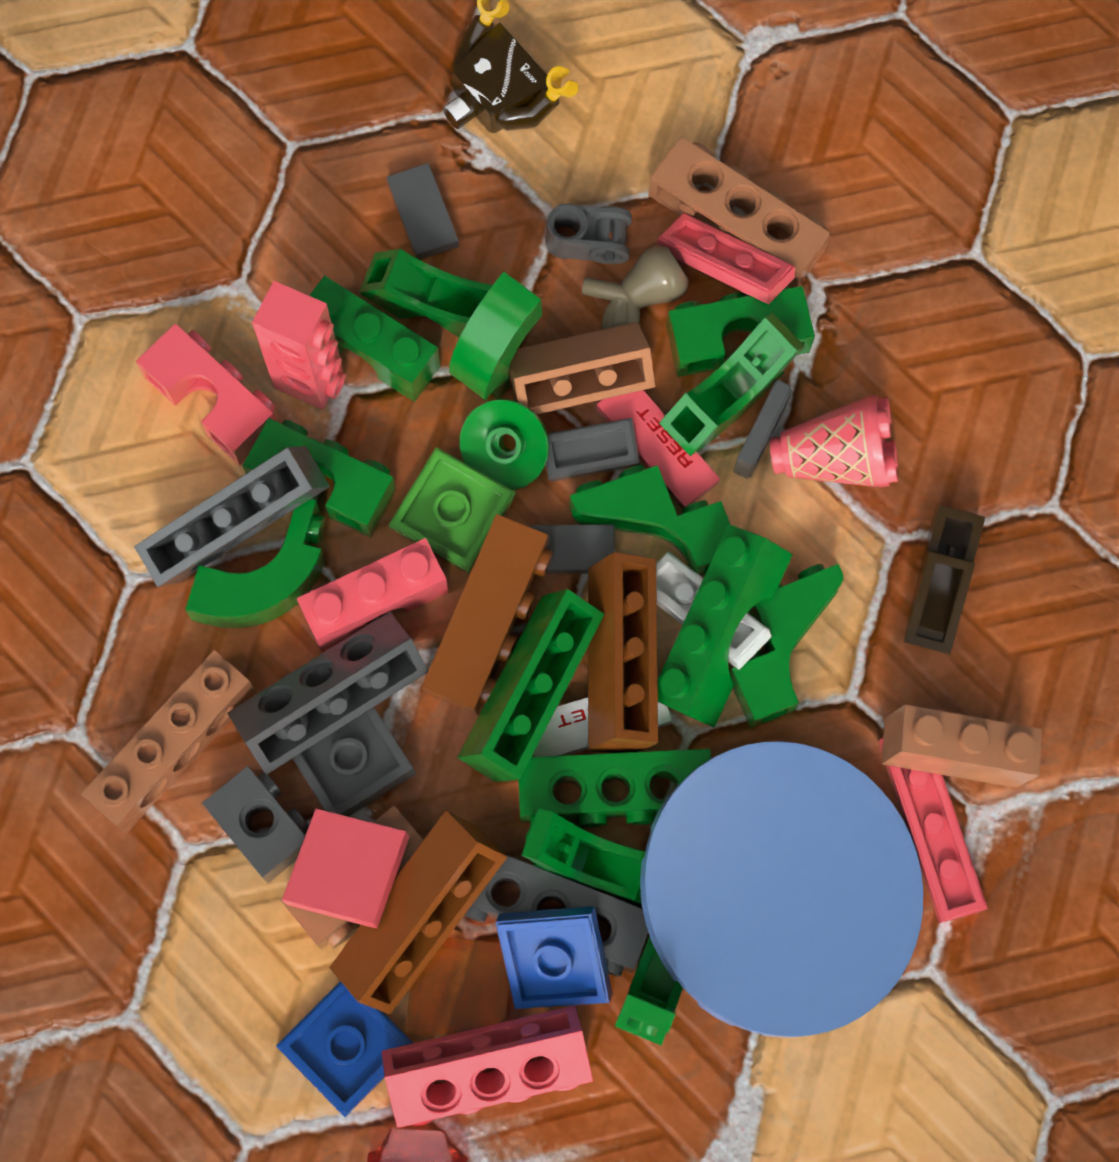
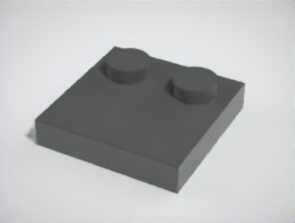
(354, 765)

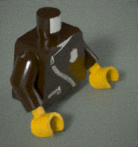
(500, 79)

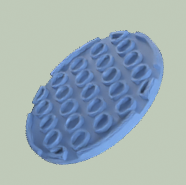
(782, 889)

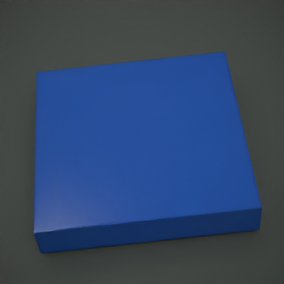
(554, 957)
(342, 1048)

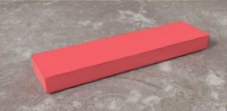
(938, 843)

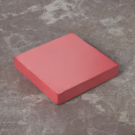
(346, 868)

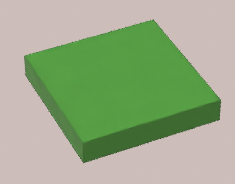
(451, 509)

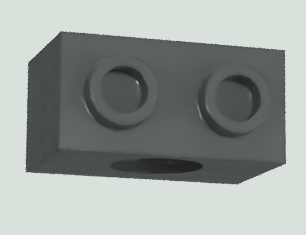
(233, 809)

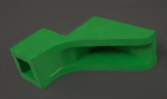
(643, 506)
(764, 680)

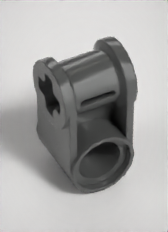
(592, 235)

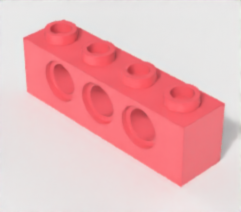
(299, 345)
(501, 1046)

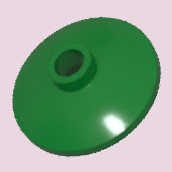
(484, 446)

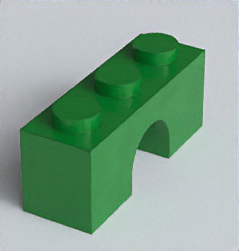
(698, 329)
(393, 350)
(359, 488)

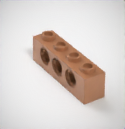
(693, 163)
(168, 742)

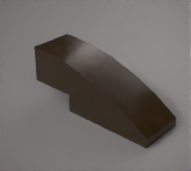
(943, 578)

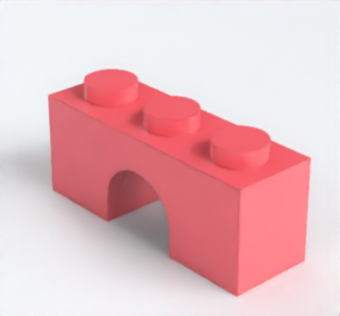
(181, 365)
(393, 582)

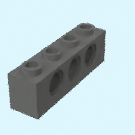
(232, 515)
(328, 692)
(538, 885)

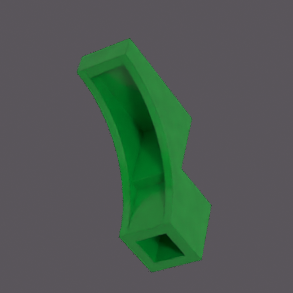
(417, 289)

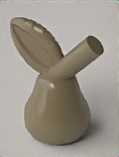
(651, 281)

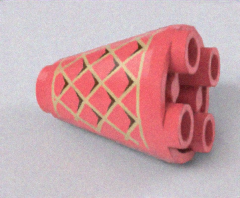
(841, 446)

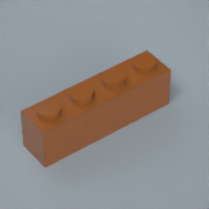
(487, 614)
(623, 655)
(419, 914)

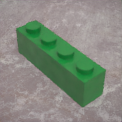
(531, 686)

